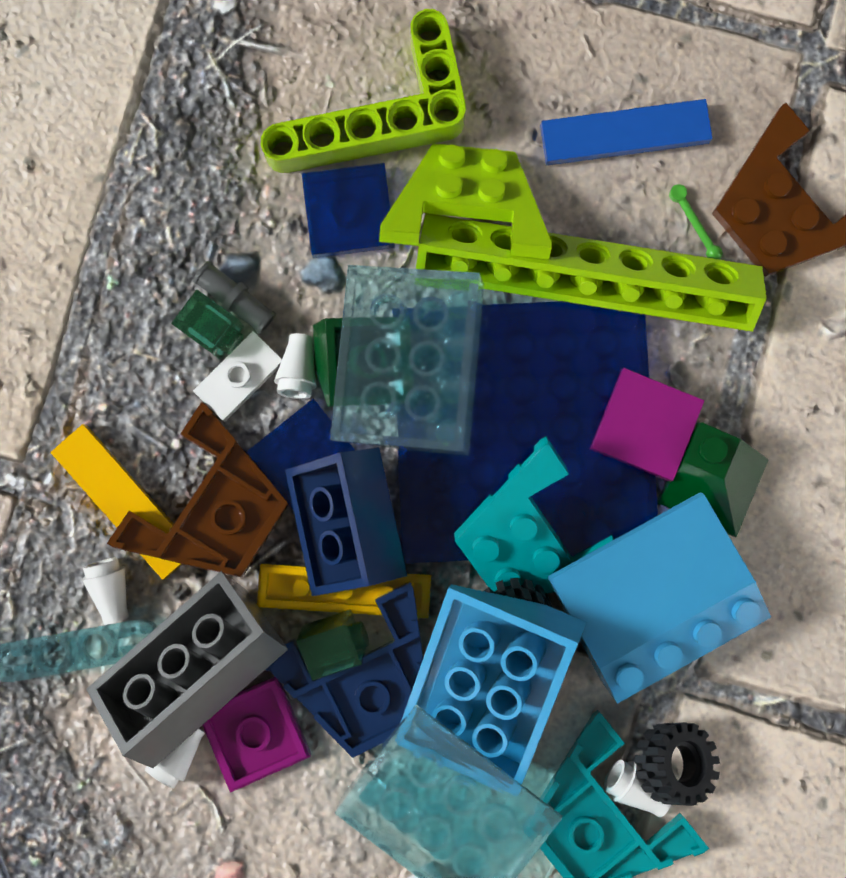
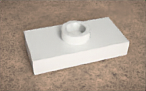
(238, 376)

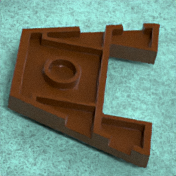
(770, 210)
(225, 516)

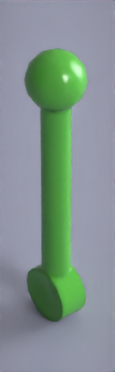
(678, 195)

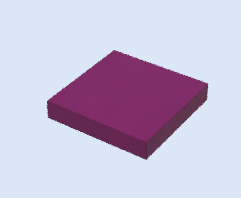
(647, 424)
(256, 735)

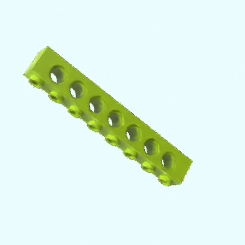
(599, 273)

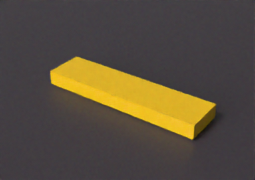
(111, 486)
(289, 589)

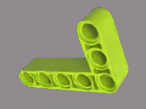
(381, 116)

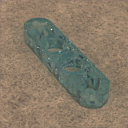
(75, 650)

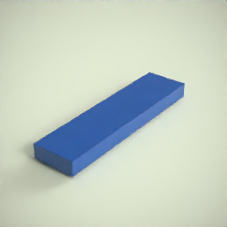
(626, 132)

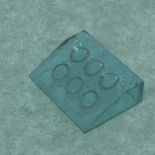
(408, 359)
(445, 806)

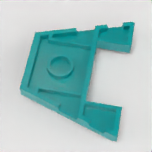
(510, 533)
(593, 832)

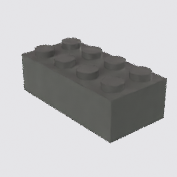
(185, 671)

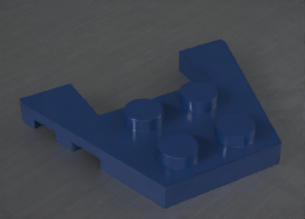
(368, 700)

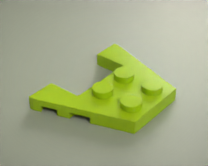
(469, 185)

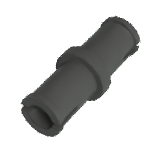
(234, 297)

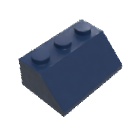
(345, 521)

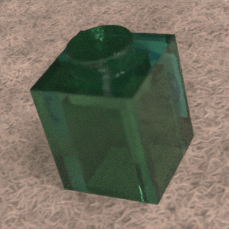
(209, 325)
(332, 644)

